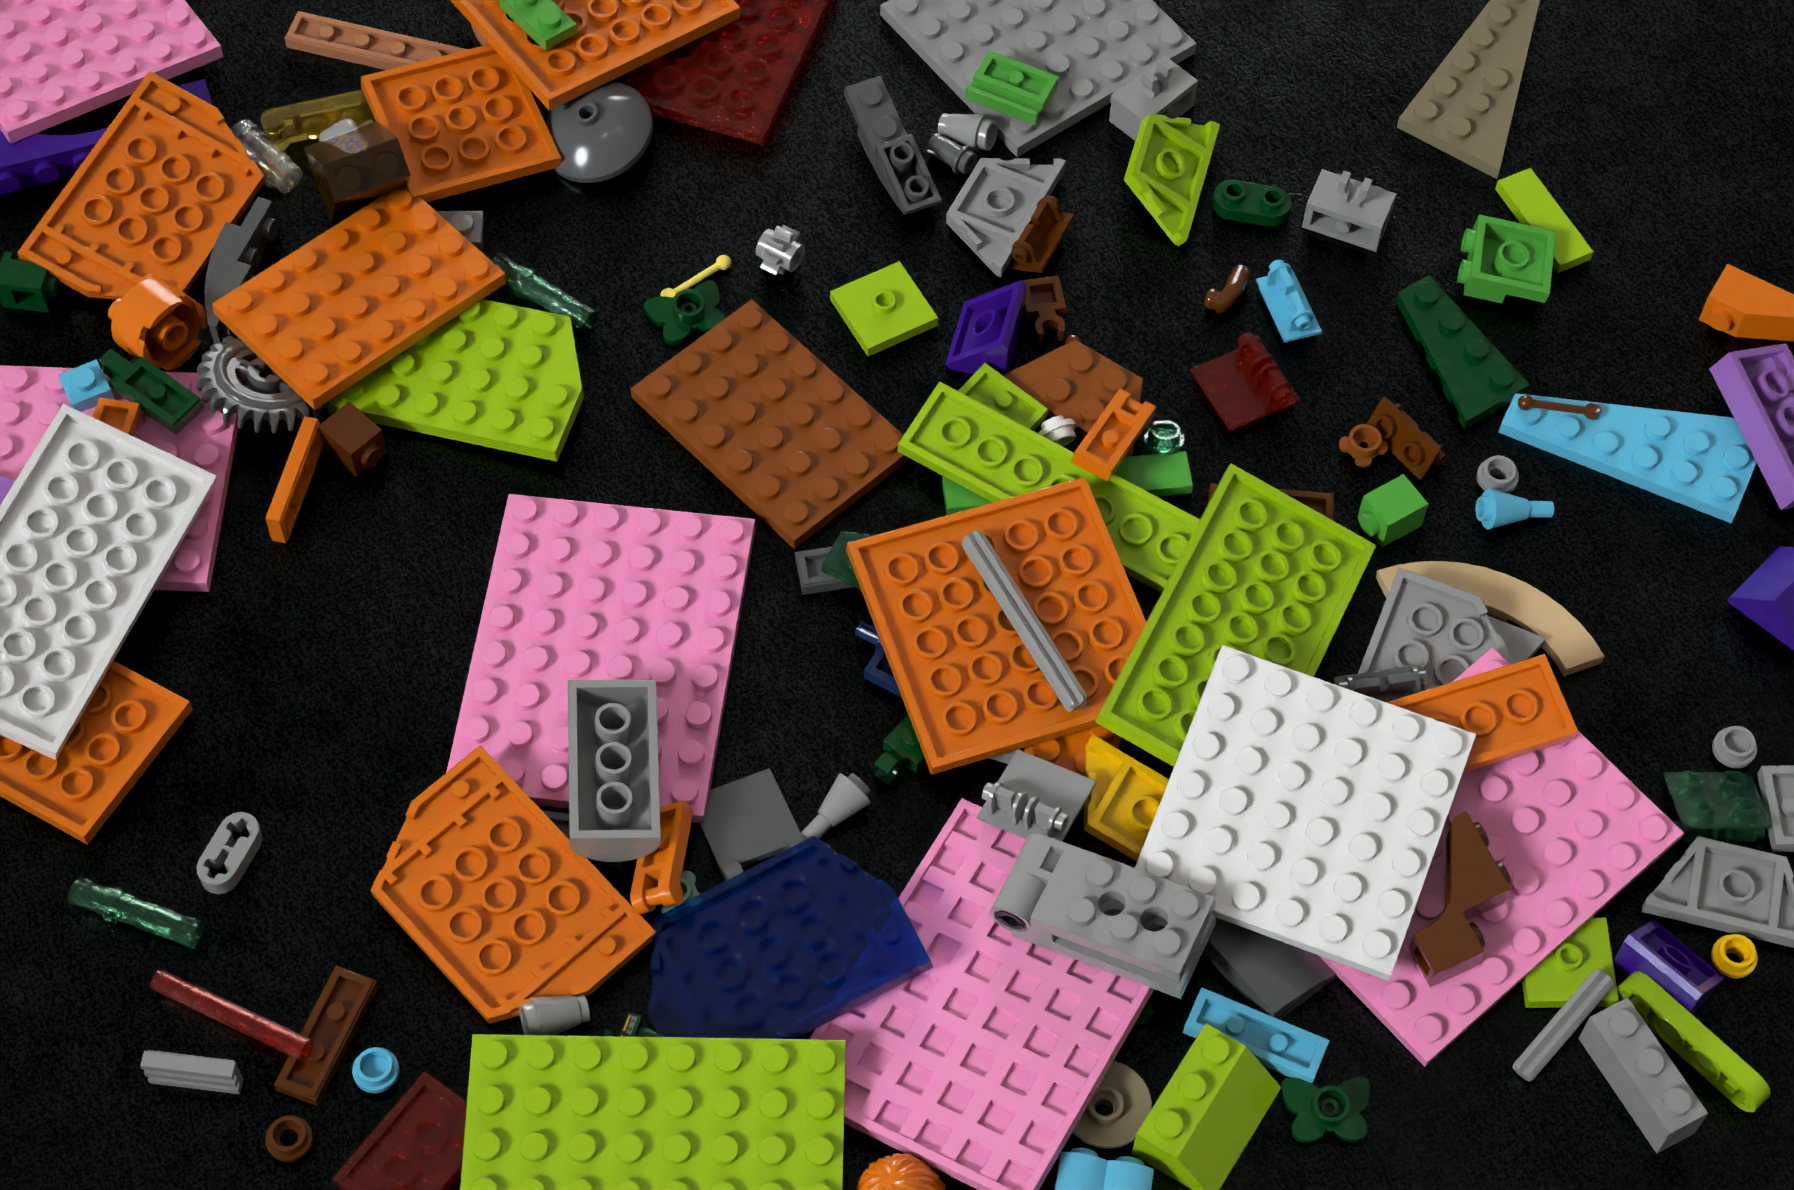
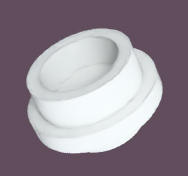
(1059, 430)

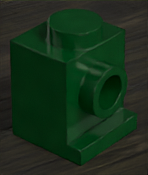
(27, 285)

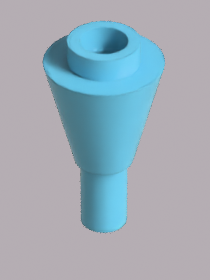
(1500, 508)

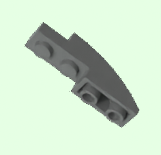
(890, 148)
(236, 258)

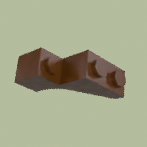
(1472, 887)

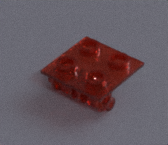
(1245, 384)

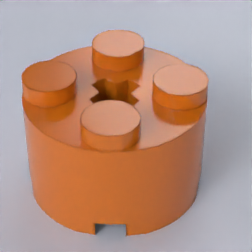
(157, 323)

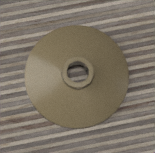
(1129, 1105)

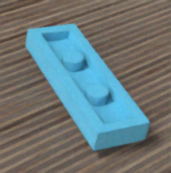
(1271, 1040)

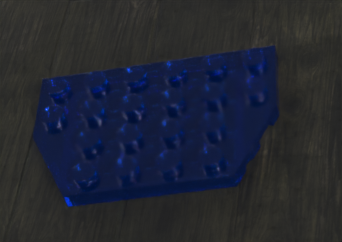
(780, 949)

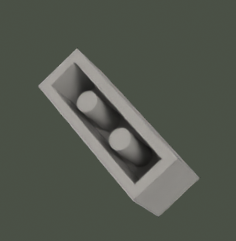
(1642, 1075)

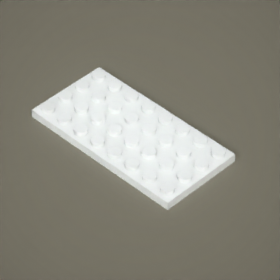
(78, 562)

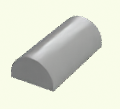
(613, 769)

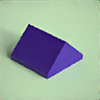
(988, 330)
(1769, 596)
(1669, 964)

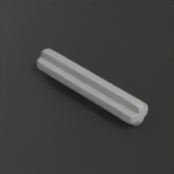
(1563, 1025)

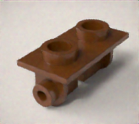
(1041, 238)
(1405, 440)

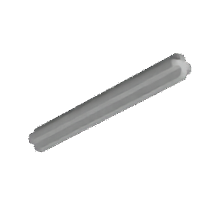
(1024, 621)

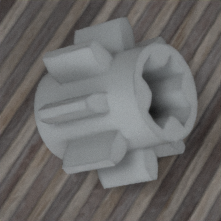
(780, 250)

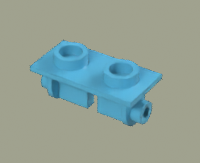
(1287, 303)

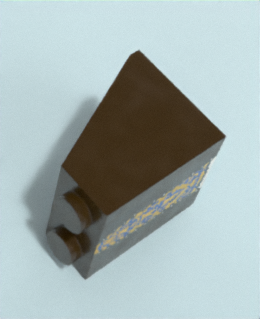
(357, 168)

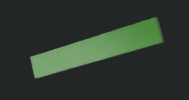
(1154, 473)

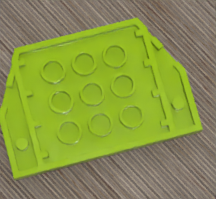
(482, 379)

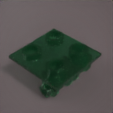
(1717, 802)

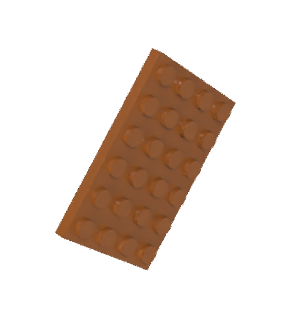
(772, 423)

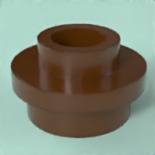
(287, 1126)

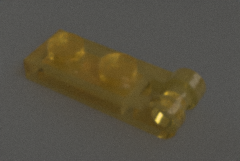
(310, 118)

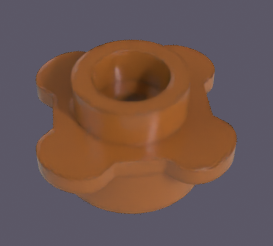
(1363, 435)

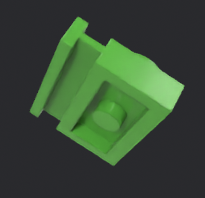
(1012, 87)

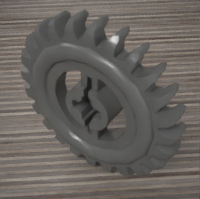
(265, 392)

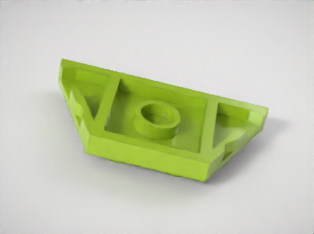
(1170, 170)

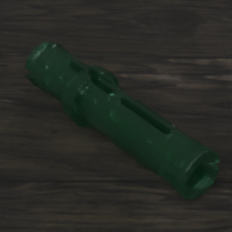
(531, 286)
(120, 906)

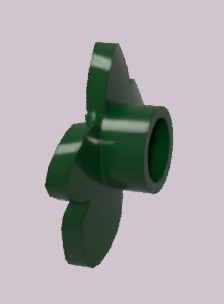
(686, 312)
(1327, 1109)

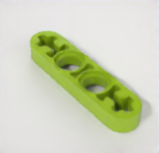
(1695, 1042)

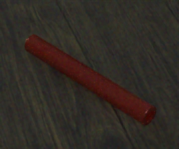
(232, 1015)

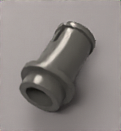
(959, 157)

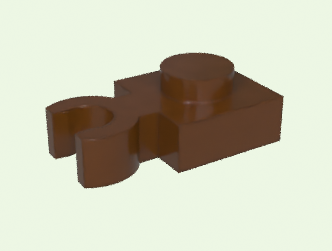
(1045, 305)

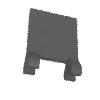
(748, 823)

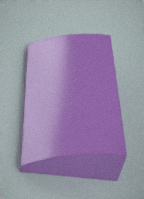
(1761, 399)

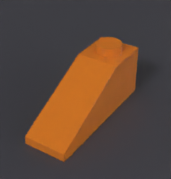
(1749, 307)

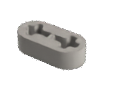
(224, 849)

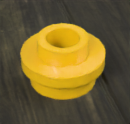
(1741, 947)

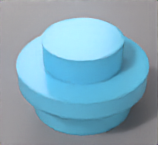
(375, 1070)

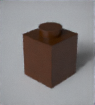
(353, 439)

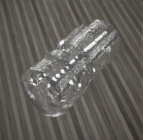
(272, 161)

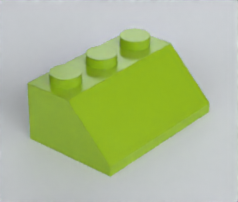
(1207, 1112)

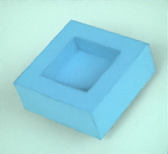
(85, 385)

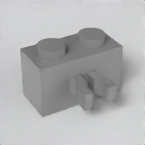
(1157, 89)
(1349, 209)

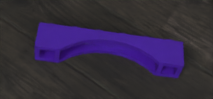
(55, 157)

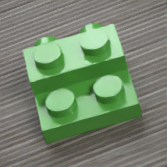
(1506, 260)

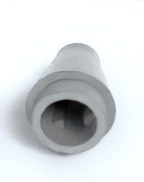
(970, 130)
(553, 1014)

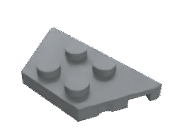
(999, 205)
(1729, 891)

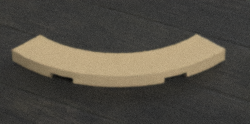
(1514, 600)

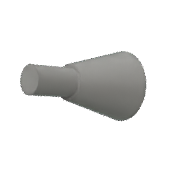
(842, 801)

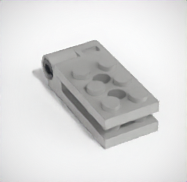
(1105, 914)

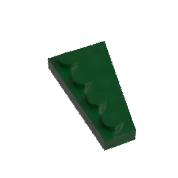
(1468, 364)

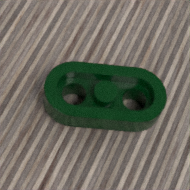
(1251, 203)

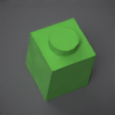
(1392, 511)

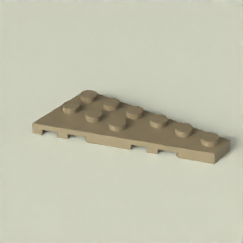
(1475, 88)

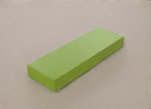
(1536, 207)

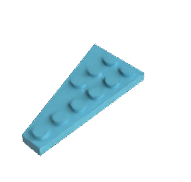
(1666, 452)

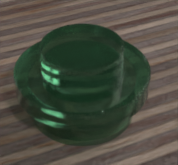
(1164, 438)

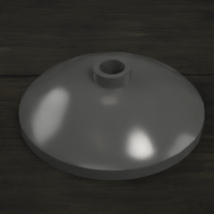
(605, 142)

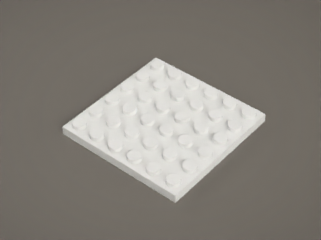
(1307, 810)

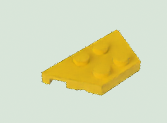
(1122, 799)

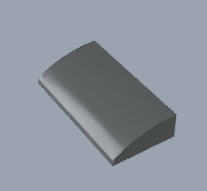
(1265, 970)

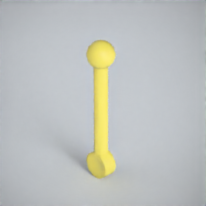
(723, 262)

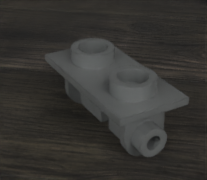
(1386, 684)

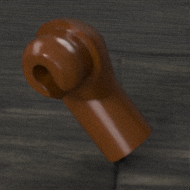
(1232, 291)

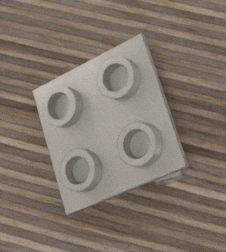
(1035, 798)

